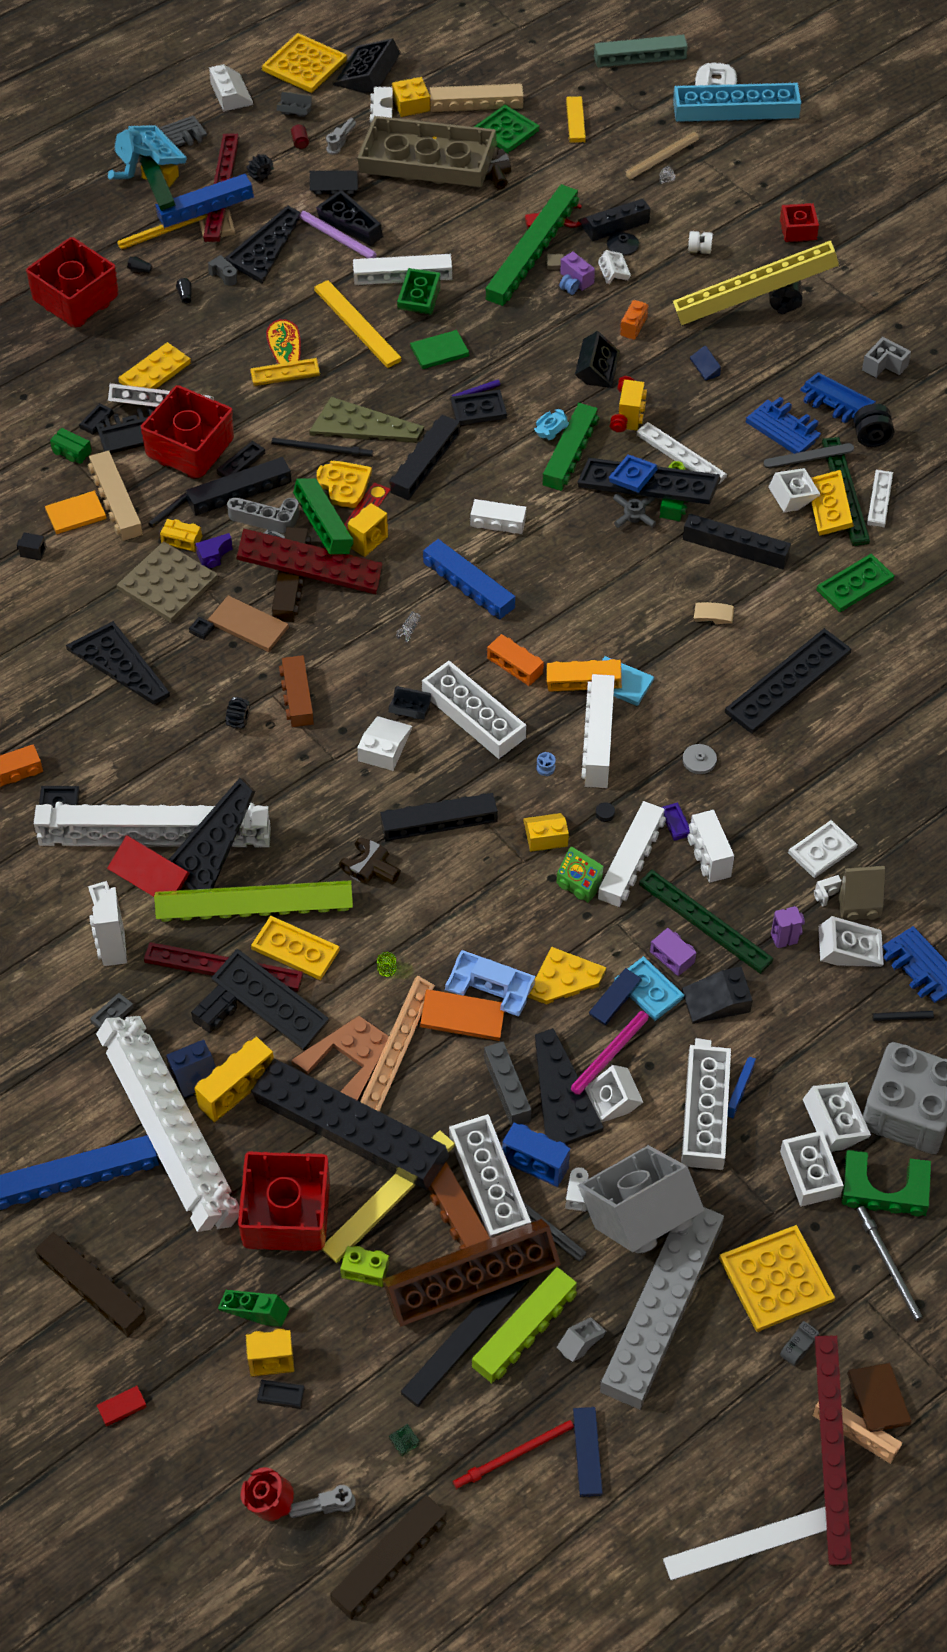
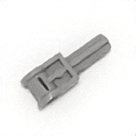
(337, 137)
(327, 1502)

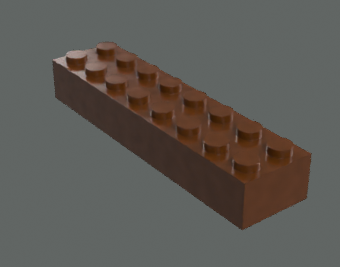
(471, 1272)

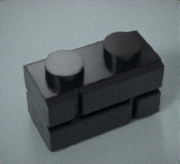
(214, 1009)

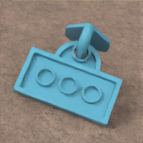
(146, 142)

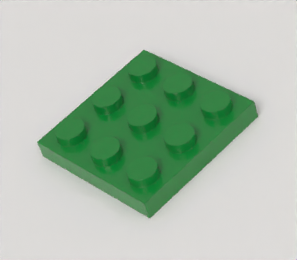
(510, 127)

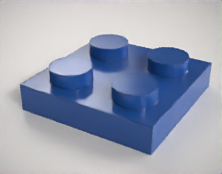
(633, 473)

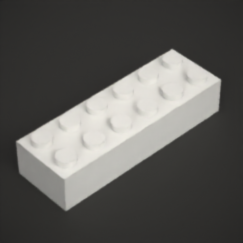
(474, 709)
(598, 731)
(706, 1107)
(484, 1159)

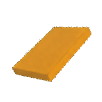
(75, 512)

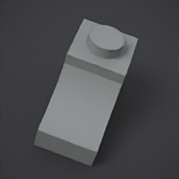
(580, 1339)

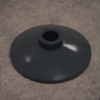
(623, 243)

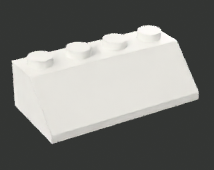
(109, 930)

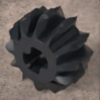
(260, 167)
(237, 712)

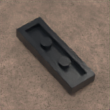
(242, 459)

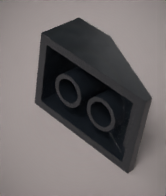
(718, 996)

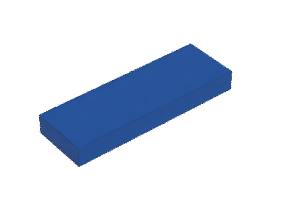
(740, 1087)

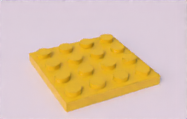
(304, 62)
(776, 1278)

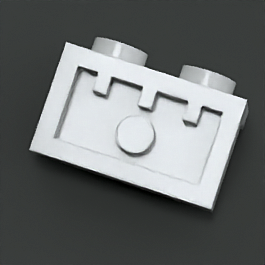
(613, 266)

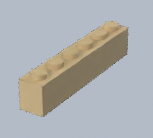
(475, 97)
(115, 496)

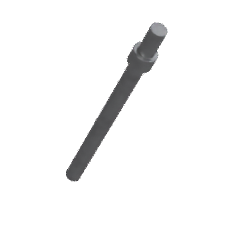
(870, 1227)

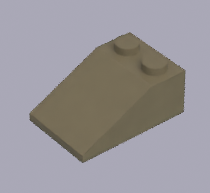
(862, 893)

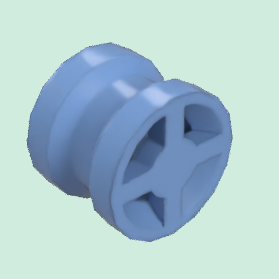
(569, 284)
(542, 760)

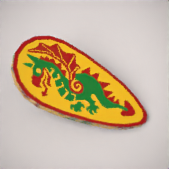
(284, 341)

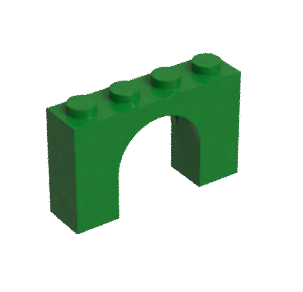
(859, 1192)

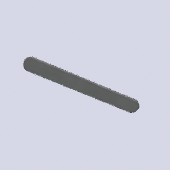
(808, 455)

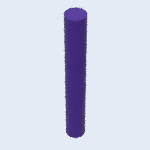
(481, 388)

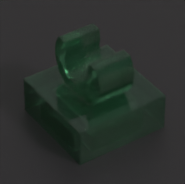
(404, 1440)

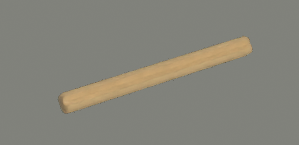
(662, 155)

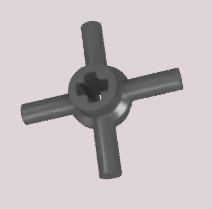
(634, 511)

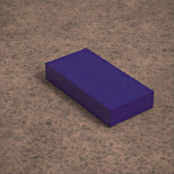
(676, 821)

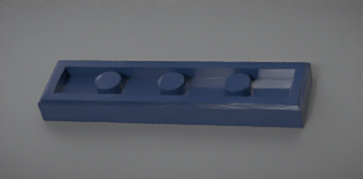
(587, 1452)

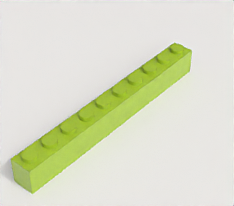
(253, 899)

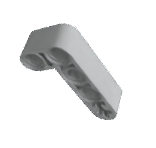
(264, 515)

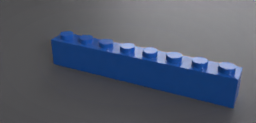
(77, 1171)

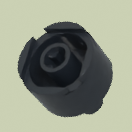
(786, 298)

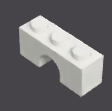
(382, 102)

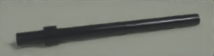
(354, 451)

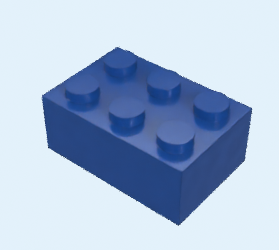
(536, 1154)

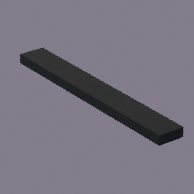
(460, 1342)

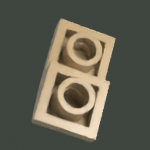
(714, 612)

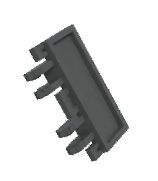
(184, 131)

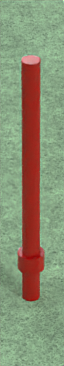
(475, 1473)

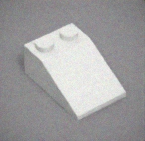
(383, 743)
(850, 943)

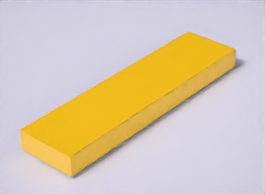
(575, 119)
(285, 372)

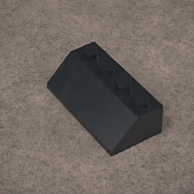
(616, 219)

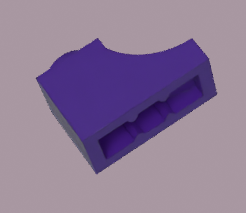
(213, 549)

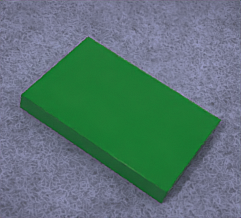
(439, 349)

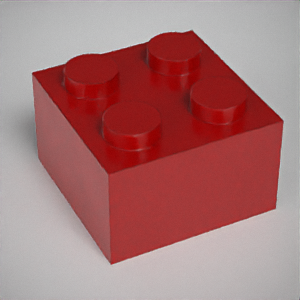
(799, 222)

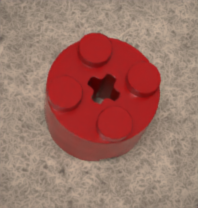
(267, 1494)

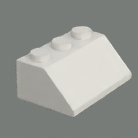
(229, 88)
(837, 1115)

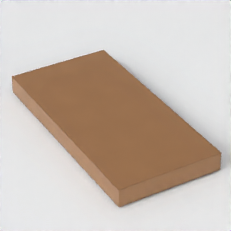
(248, 623)

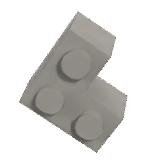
(886, 355)

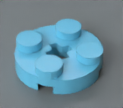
(551, 424)

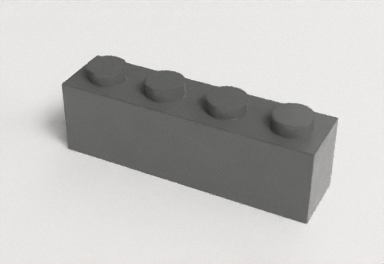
(507, 1084)

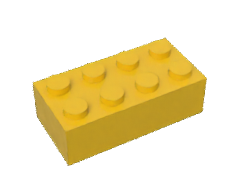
(233, 1079)

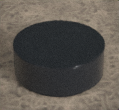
(605, 812)

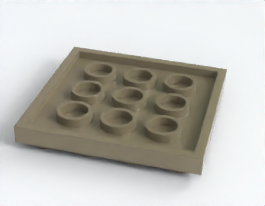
(167, 581)

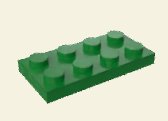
(855, 582)

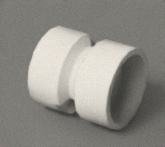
(694, 245)

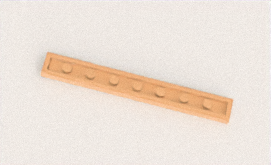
(396, 1045)

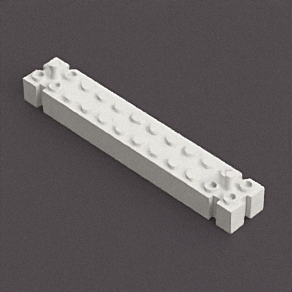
(146, 824)
(169, 1123)

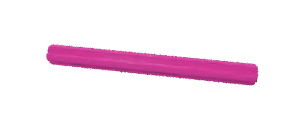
(609, 1053)

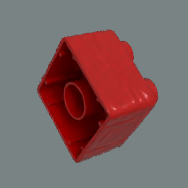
(73, 282)
(188, 431)
(284, 1201)

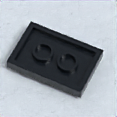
(478, 407)

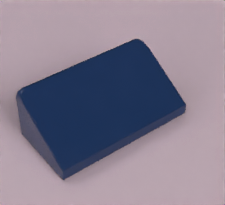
(706, 363)

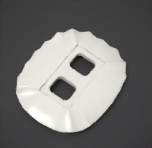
(705, 73)

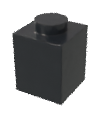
(31, 546)

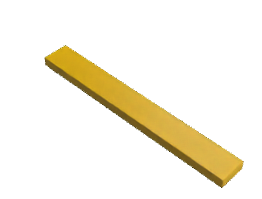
(357, 324)

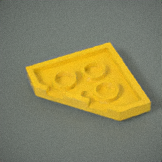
(565, 976)

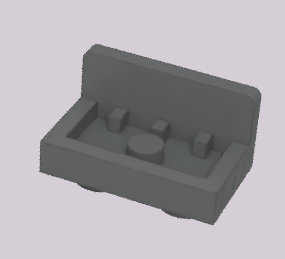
(295, 103)

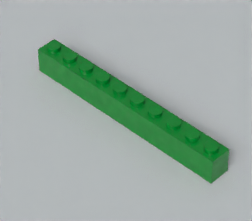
(531, 245)

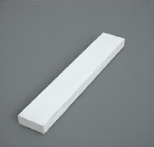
(677, 451)

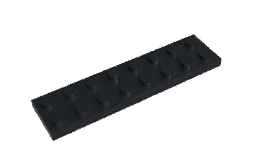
(665, 483)
(787, 681)

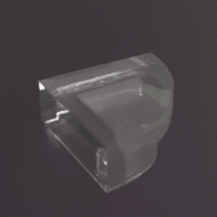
(666, 175)

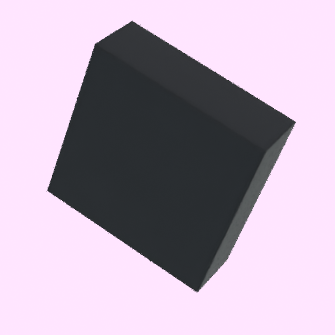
(201, 628)

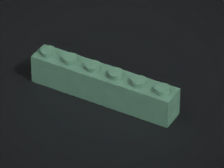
(640, 51)

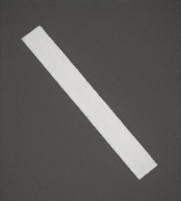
(746, 1543)

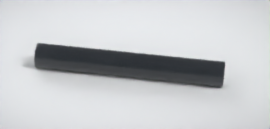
(168, 510)
(903, 1015)

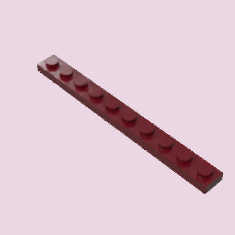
(224, 171)
(833, 1451)

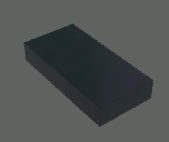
(95, 417)
(280, 1394)

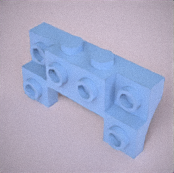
(492, 978)

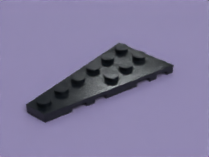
(261, 250)
(116, 657)
(211, 841)
(565, 1114)

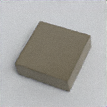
(554, 261)

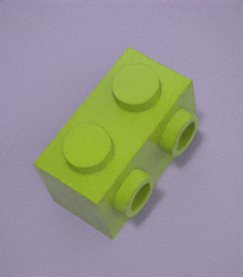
(364, 1266)

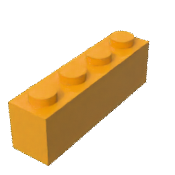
(576, 674)

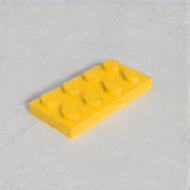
(156, 368)
(831, 506)
(295, 948)

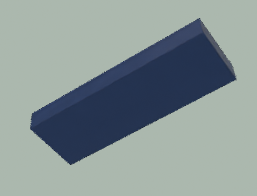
(615, 996)

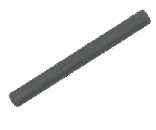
(558, 1237)

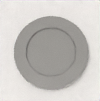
(699, 759)

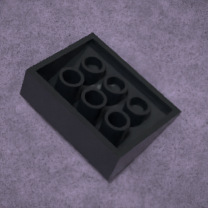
(368, 66)

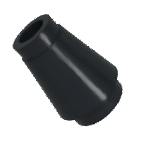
(136, 264)
(184, 289)

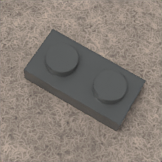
(116, 1007)

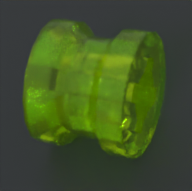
(386, 958)

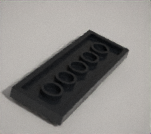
(270, 999)

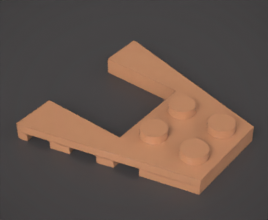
(357, 1041)

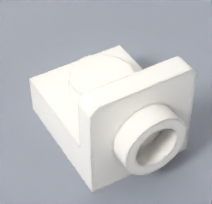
(827, 888)

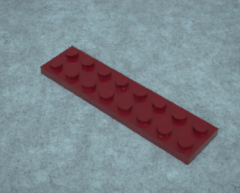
(309, 561)

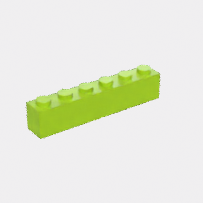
(524, 1325)

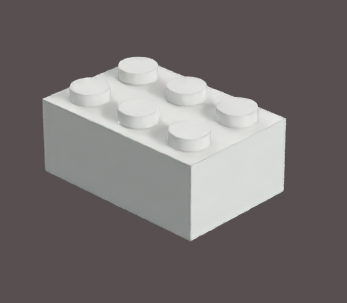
(710, 846)
(811, 1168)

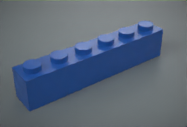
(206, 200)
(469, 579)

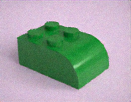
(419, 291)

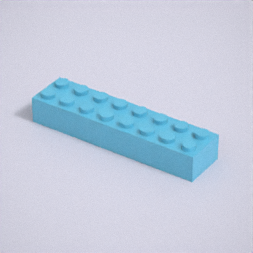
(736, 102)

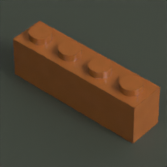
(297, 691)

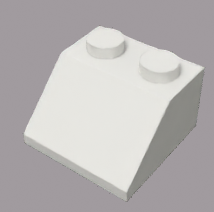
(793, 489)
(613, 1093)

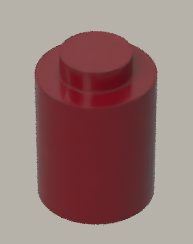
(299, 136)

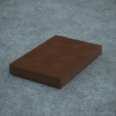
(879, 1397)

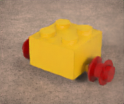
(630, 405)

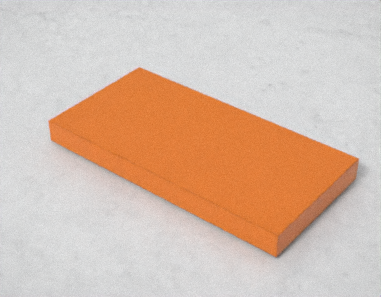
(462, 1015)

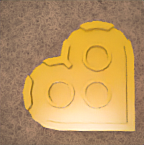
(344, 482)

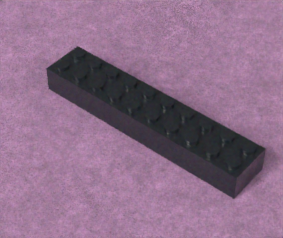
(350, 1124)

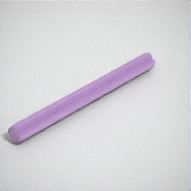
(337, 235)

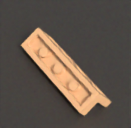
(876, 1442)

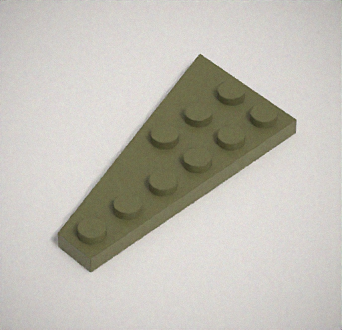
(362, 423)

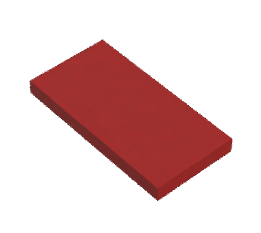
(146, 868)

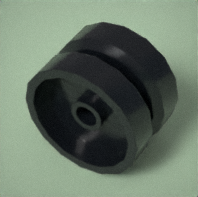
(873, 425)

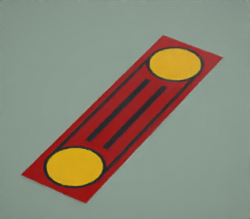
(374, 495)

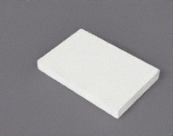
(822, 849)

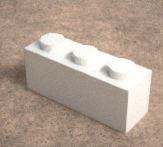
(498, 516)

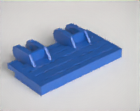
(834, 394)
(785, 430)
(922, 962)

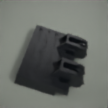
(122, 435)

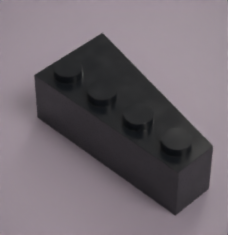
(349, 217)

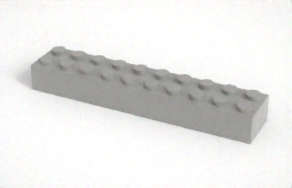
(660, 1310)

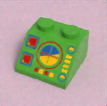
(580, 875)

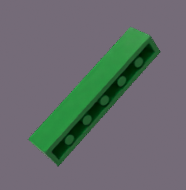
(570, 447)
(323, 516)

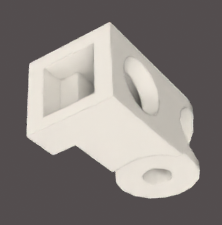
(574, 1198)

